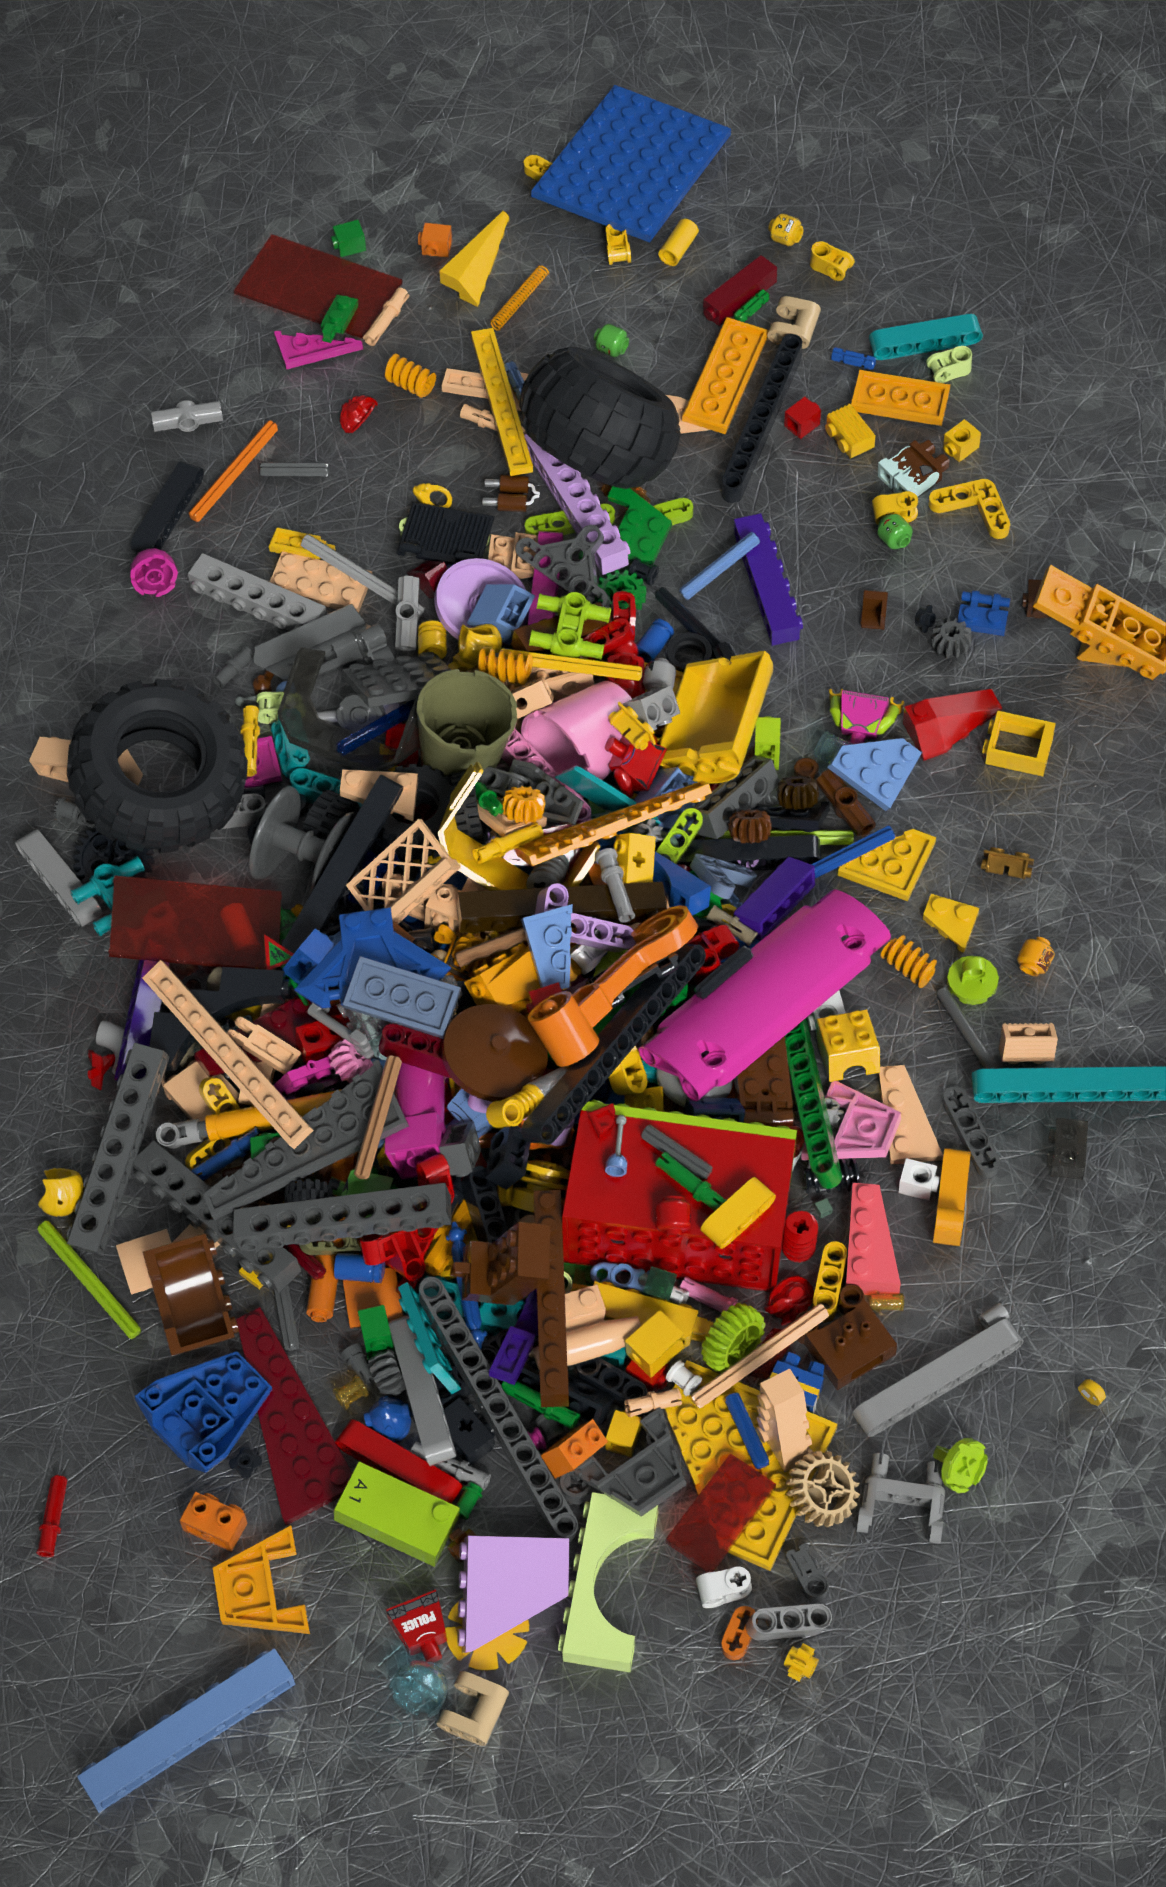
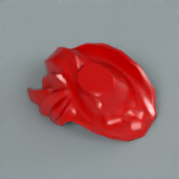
(356, 412)
(790, 1299)

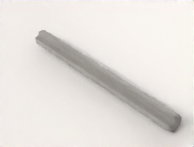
(354, 571)

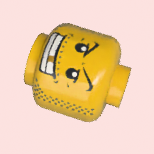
(786, 229)

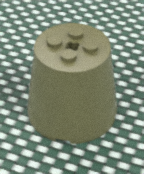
(464, 721)

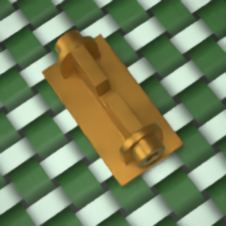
(998, 860)

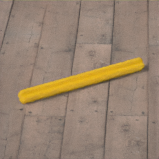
(580, 665)

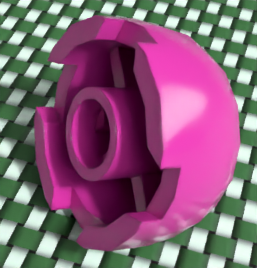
(153, 572)

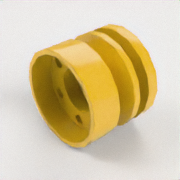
(542, 1177)

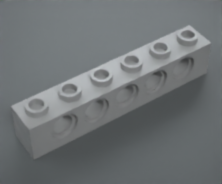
(252, 594)

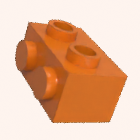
(214, 1521)

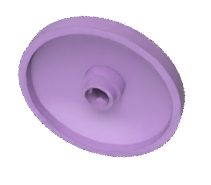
(462, 587)

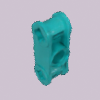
(289, 755)

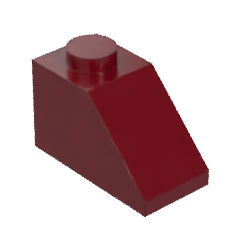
(429, 575)

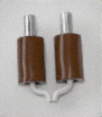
(510, 484)

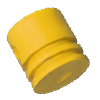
(432, 638)

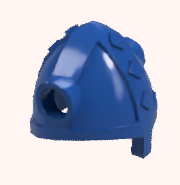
(389, 1418)

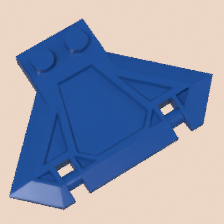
(371, 937)

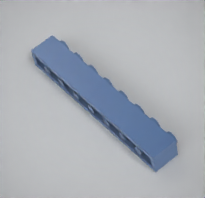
(185, 1730)

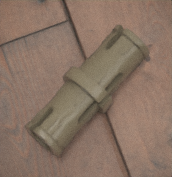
(717, 915)

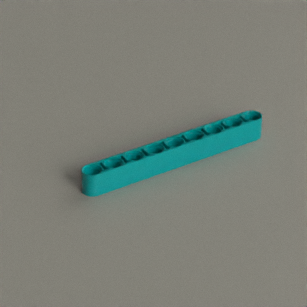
(1069, 1084)

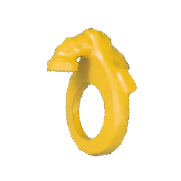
(424, 490)

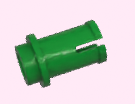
(468, 1499)

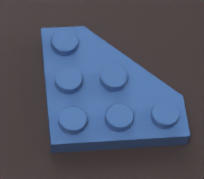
(876, 768)

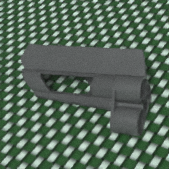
(340, 634)

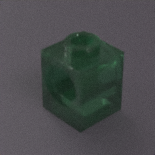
(659, 1283)

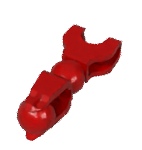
(627, 652)

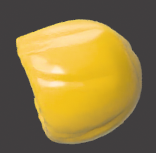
(474, 639)
(62, 1191)

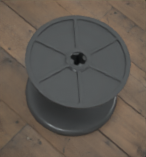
(279, 834)

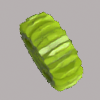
(732, 1336)

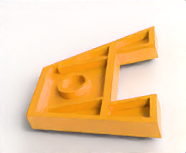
(247, 1588)

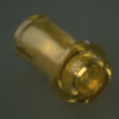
(886, 1301)

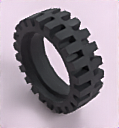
(468, 815)

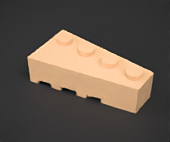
(51, 760)
(783, 1419)

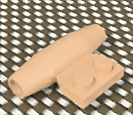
(587, 1331)

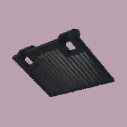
(444, 534)

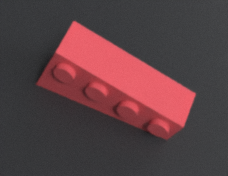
(870, 1248)

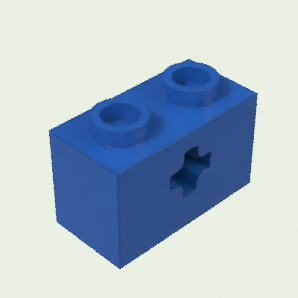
(308, 956)

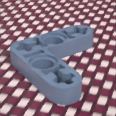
(721, 874)

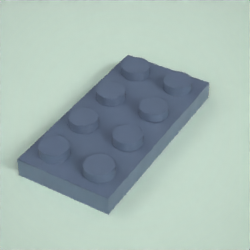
(401, 997)

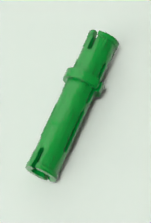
(701, 1190)
(533, 1399)

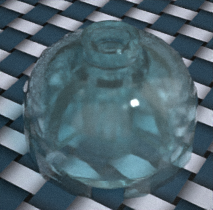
(420, 1687)

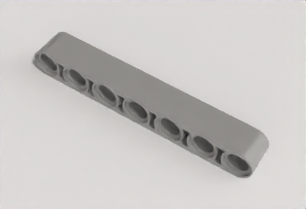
(937, 1377)
(422, 1395)

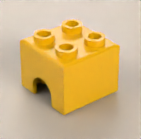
(847, 1042)

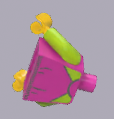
(862, 714)

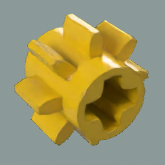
(801, 1662)

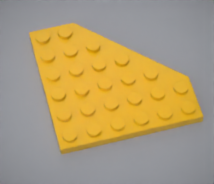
(708, 1438)

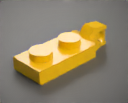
(290, 542)

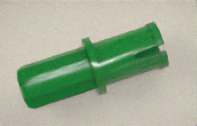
(488, 799)

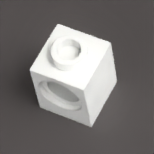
(916, 1169)

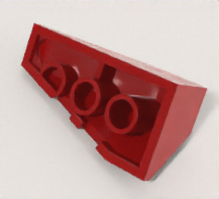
(944, 720)

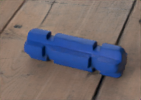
(853, 358)

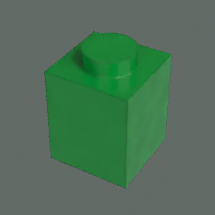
(348, 238)

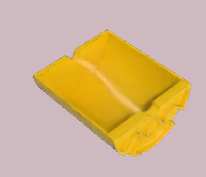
(716, 716)

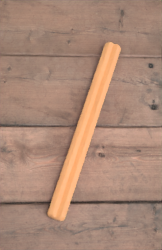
(759, 1356)

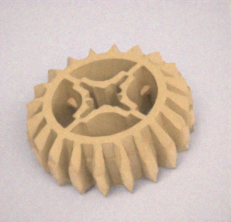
(832, 1478)

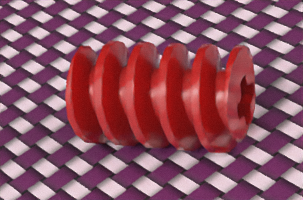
(800, 1236)

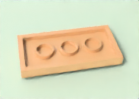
(318, 581)

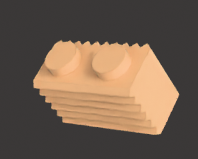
(1028, 1043)

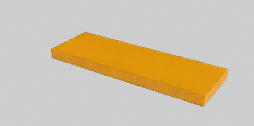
(725, 375)

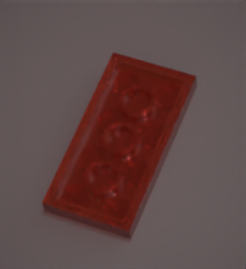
(720, 1513)

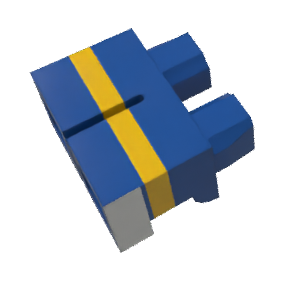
(810, 1380)

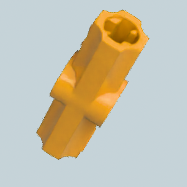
(440, 1251)

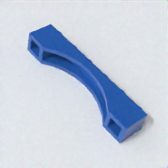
(679, 885)

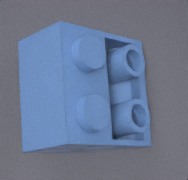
(503, 607)

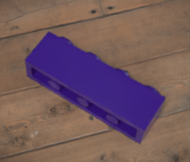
(776, 896)

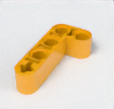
(952, 1197)

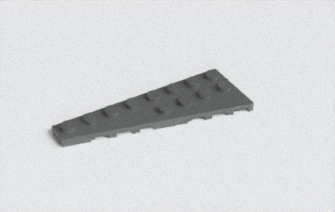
(337, 1133)

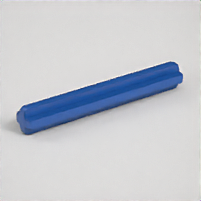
(853, 851)

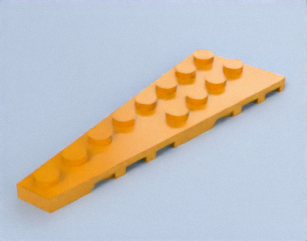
(609, 824)

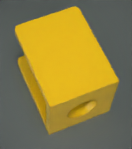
(654, 1343)

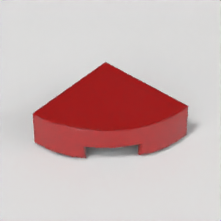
(603, 1120)

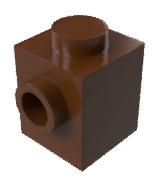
(1029, 597)

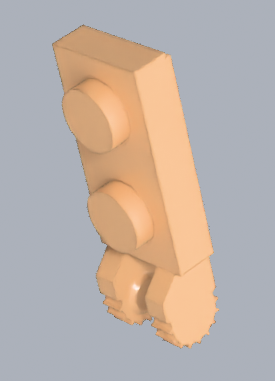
(265, 1046)

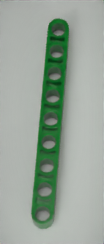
(812, 1106)

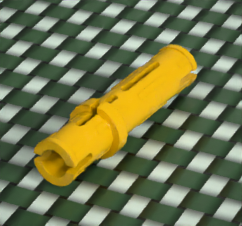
(250, 732)
(500, 846)

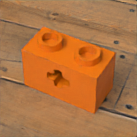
(574, 1448)

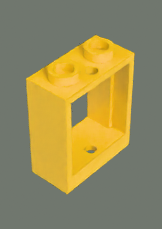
(1022, 726)

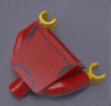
(634, 767)

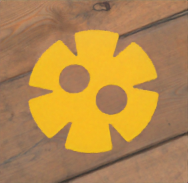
(485, 1657)

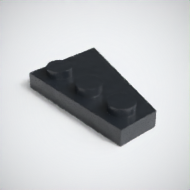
(785, 819)

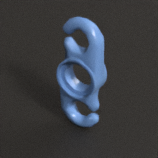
(612, 1270)

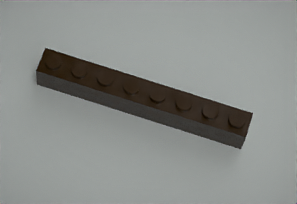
(505, 908)

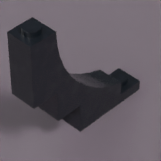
(238, 990)

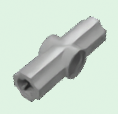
(187, 416)
(407, 627)

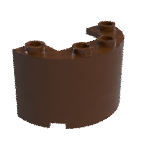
(190, 1294)

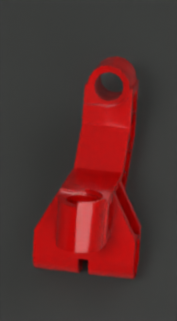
(718, 945)
(403, 1249)

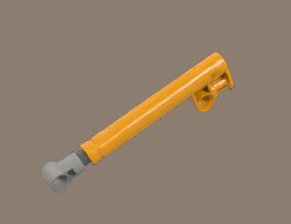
(231, 1123)

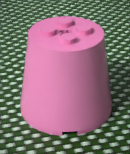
(577, 729)

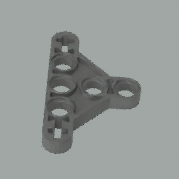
(561, 558)

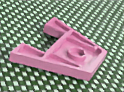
(866, 1127)

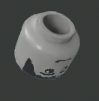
(658, 674)

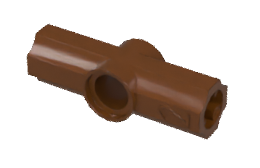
(852, 813)

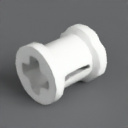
(683, 1378)

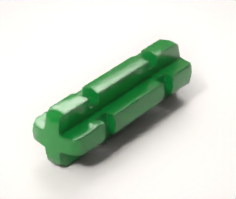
(752, 306)

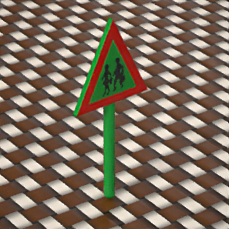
(276, 957)

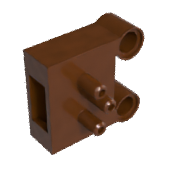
(850, 1343)

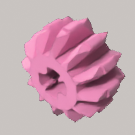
(347, 1061)

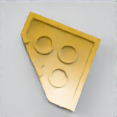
(893, 866)

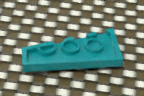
(426, 1340)

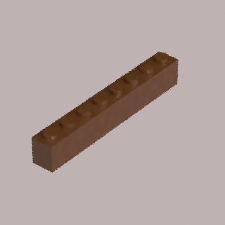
(552, 1306)

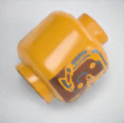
(1035, 956)

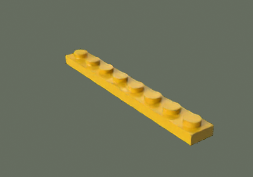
(501, 402)

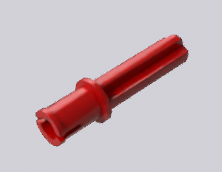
(51, 1521)

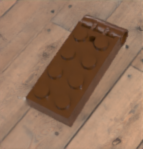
(766, 1088)

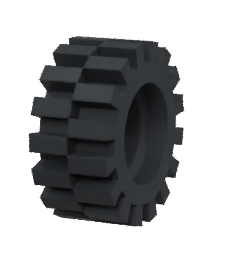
(307, 1190)

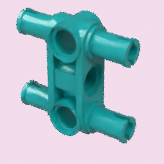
(102, 885)

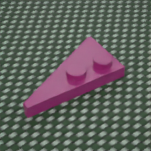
(307, 349)

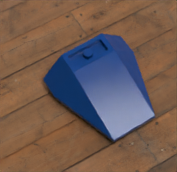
(204, 1408)

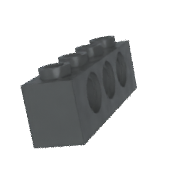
(752, 784)

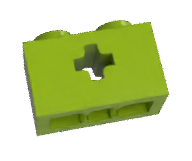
(768, 738)

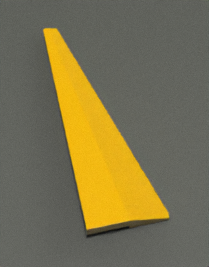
(473, 264)

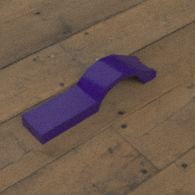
(517, 1343)

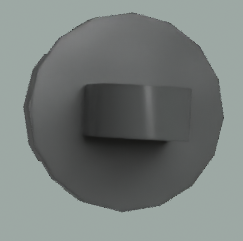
(355, 714)

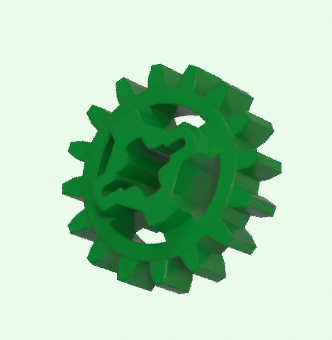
(626, 583)

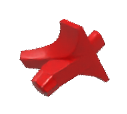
(99, 1067)

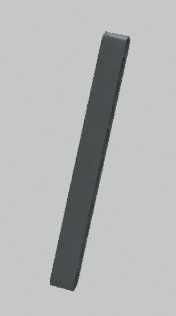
(497, 1422)

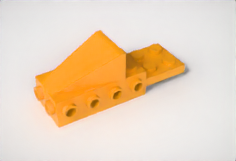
(1105, 624)
(510, 979)

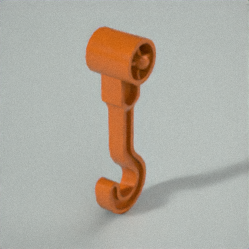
(568, 1019)

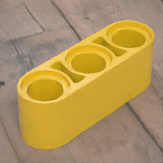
(738, 1212)
(830, 1270)

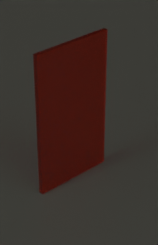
(308, 280)
(192, 922)

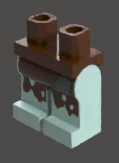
(913, 468)

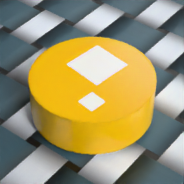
(1092, 1392)

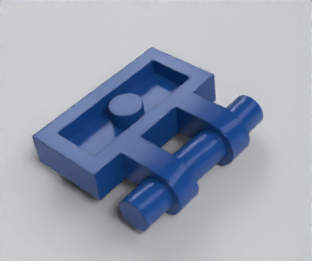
(984, 619)

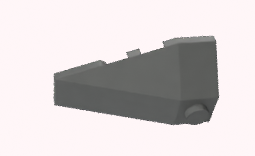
(560, 803)

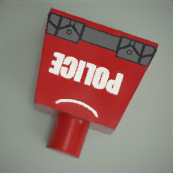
(420, 1625)

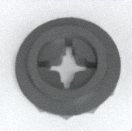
(574, 1495)

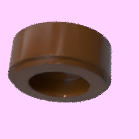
(806, 767)

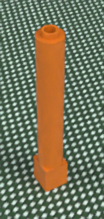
(323, 1291)

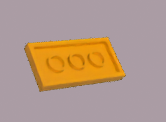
(900, 397)

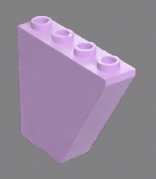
(508, 1583)

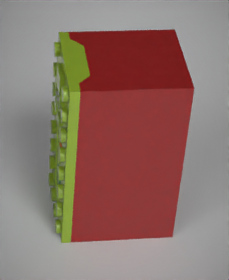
(615, 1216)

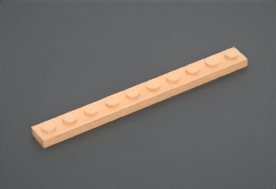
(228, 1054)

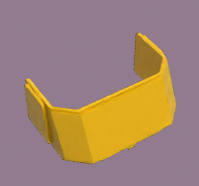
(496, 872)

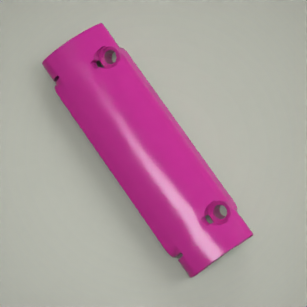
(769, 996)

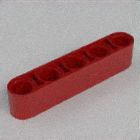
(396, 1461)

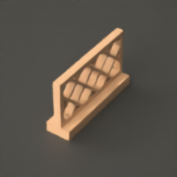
(421, 889)

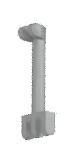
(356, 1038)

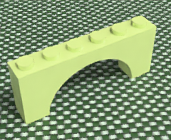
(589, 1636)

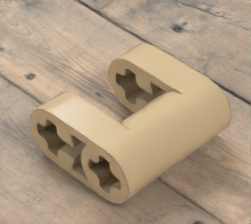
(805, 318)
(485, 1714)

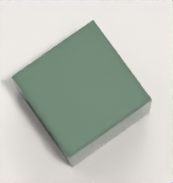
(823, 1208)

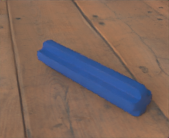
(747, 1430)

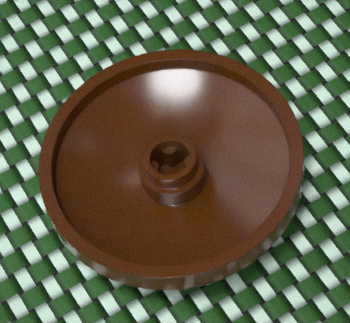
(493, 1052)

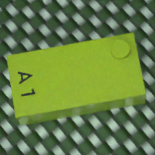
(396, 1514)

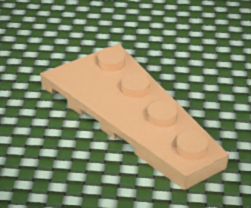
(914, 1134)

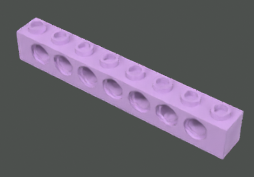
(580, 507)

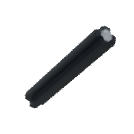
(684, 616)

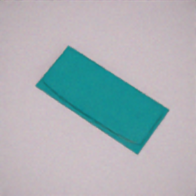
(596, 790)

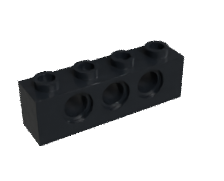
(583, 1397)

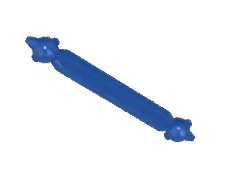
(470, 1308)

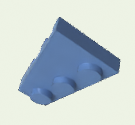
(549, 945)

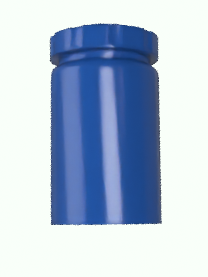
(654, 640)
(353, 1268)

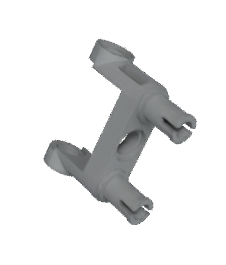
(923, 1495)

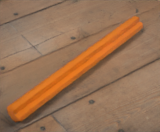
(233, 471)

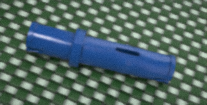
(236, 1149)

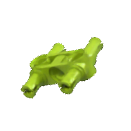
(573, 611)

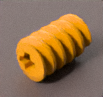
(409, 376)
(505, 668)
(909, 961)

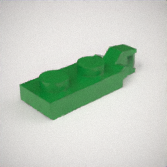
(338, 317)

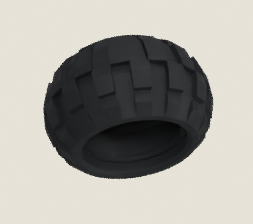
(599, 418)

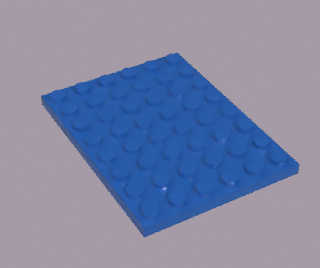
(631, 163)

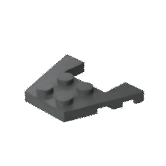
(644, 1478)

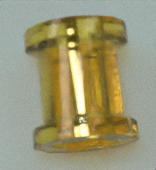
(350, 1392)

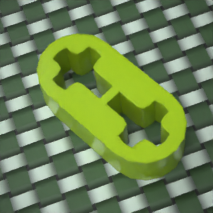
(673, 512)

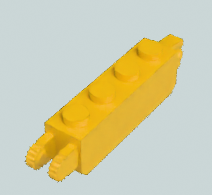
(631, 1303)

